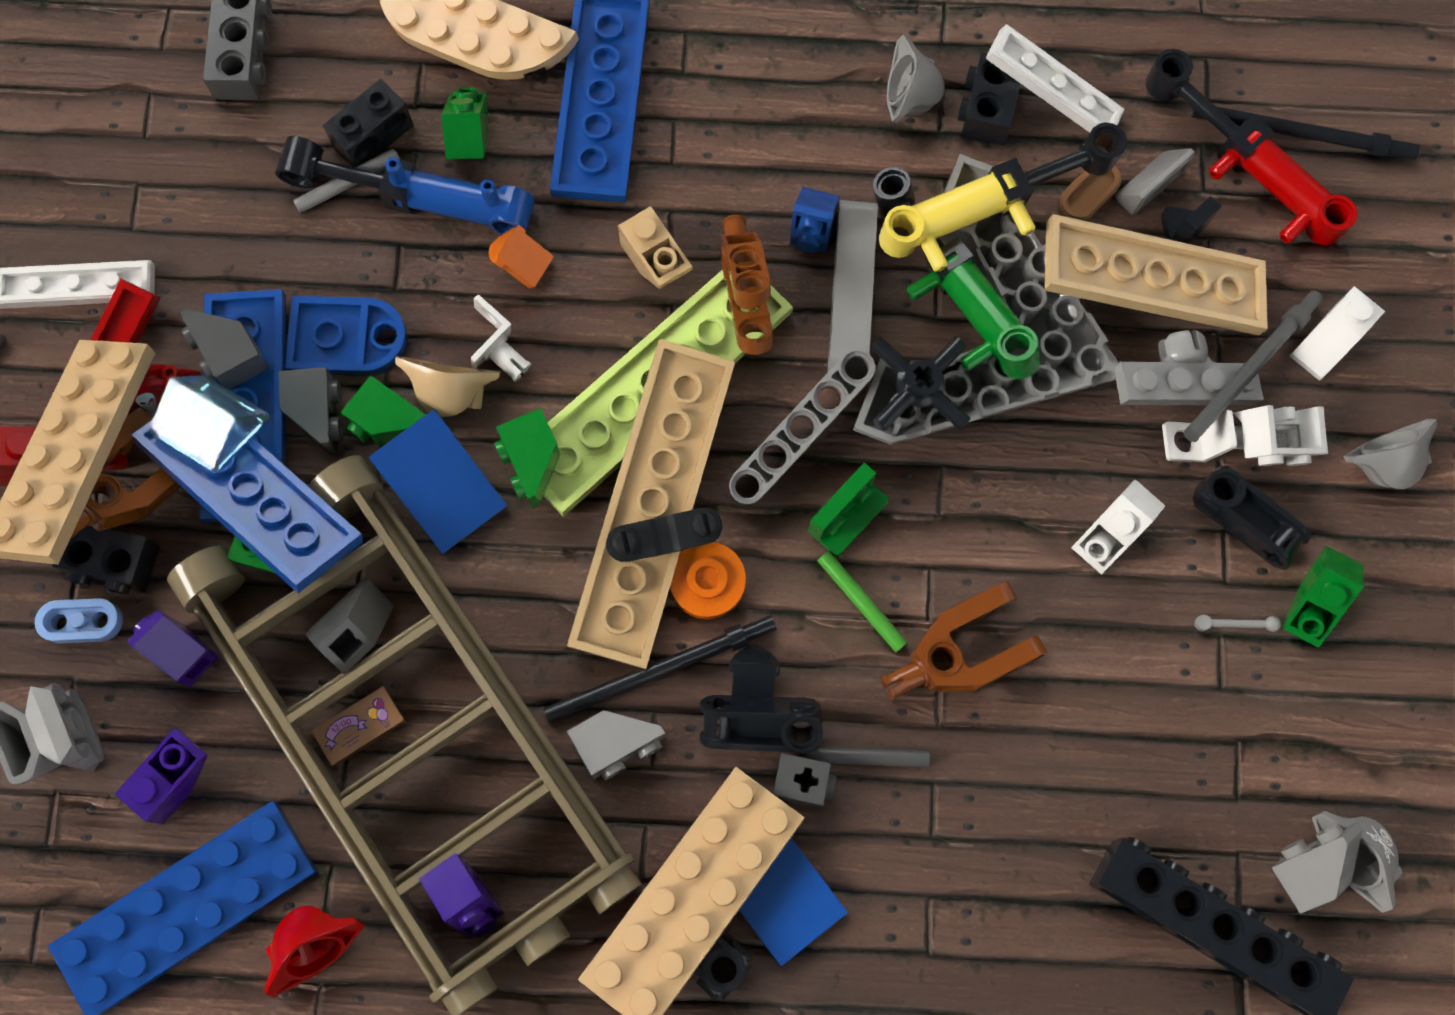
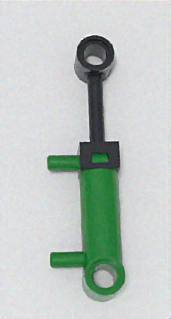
(968, 290)

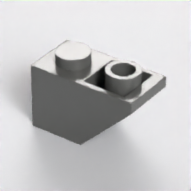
(226, 346)
(310, 401)
(351, 625)

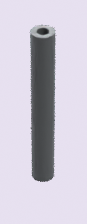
(871, 756)

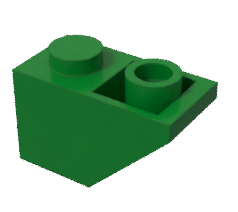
(465, 124)
(533, 453)
(1324, 596)

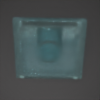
(205, 420)

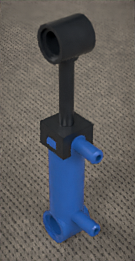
(408, 188)

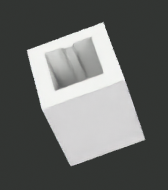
(1118, 527)

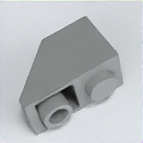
(612, 739)
(1320, 869)

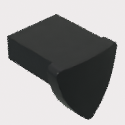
(1186, 225)
(754, 671)

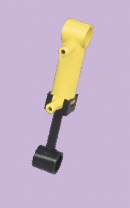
(1000, 192)

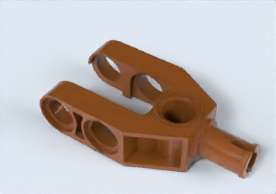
(746, 284)
(124, 505)
(959, 676)

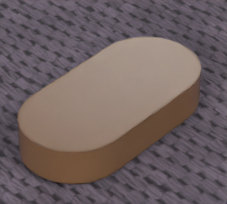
(1088, 194)

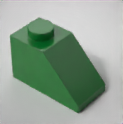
(378, 413)

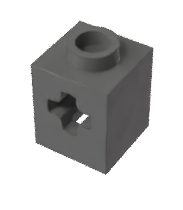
(793, 766)

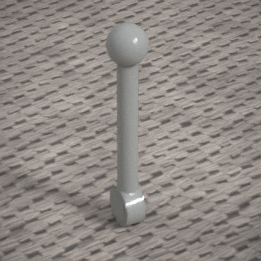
(1204, 623)

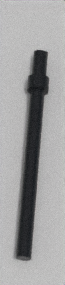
(1375, 144)
(734, 638)

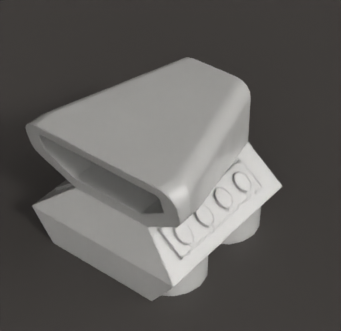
(47, 735)

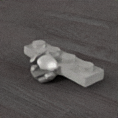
(1181, 376)

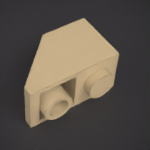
(652, 248)

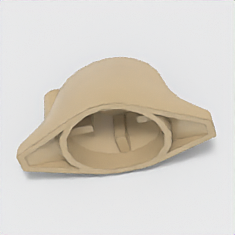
(445, 386)

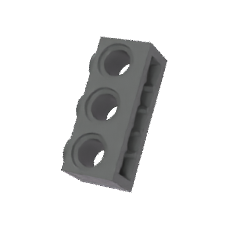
(227, 56)

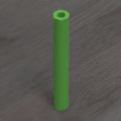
(862, 601)

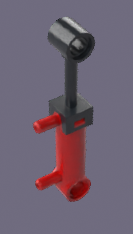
(1259, 156)

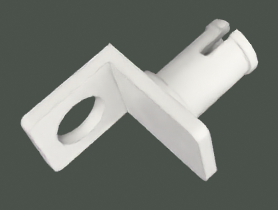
(496, 346)
(1217, 440)

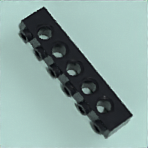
(1323, 981)

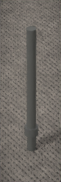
(1292, 322)

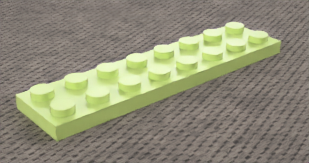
(599, 421)

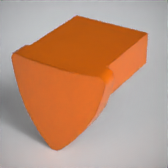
(520, 256)

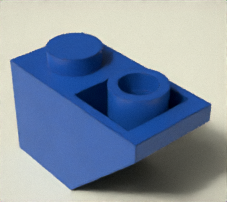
(813, 219)

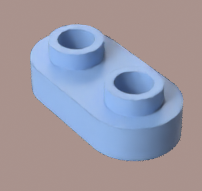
(81, 618)

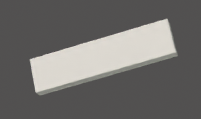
(1052, 80)
(70, 283)

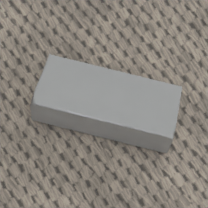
(1153, 179)

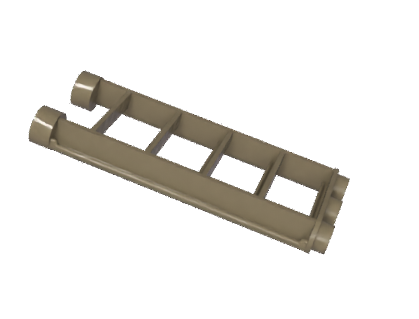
(211, 578)

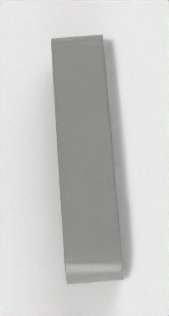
(853, 283)
(811, 410)

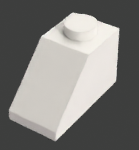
(1337, 333)

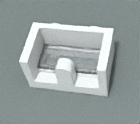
(1283, 434)

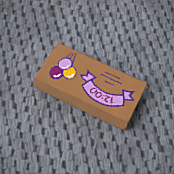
(358, 726)

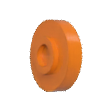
(708, 581)

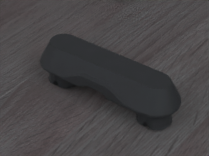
(664, 535)

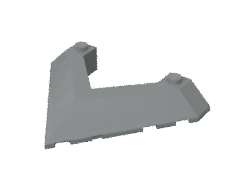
(1068, 337)

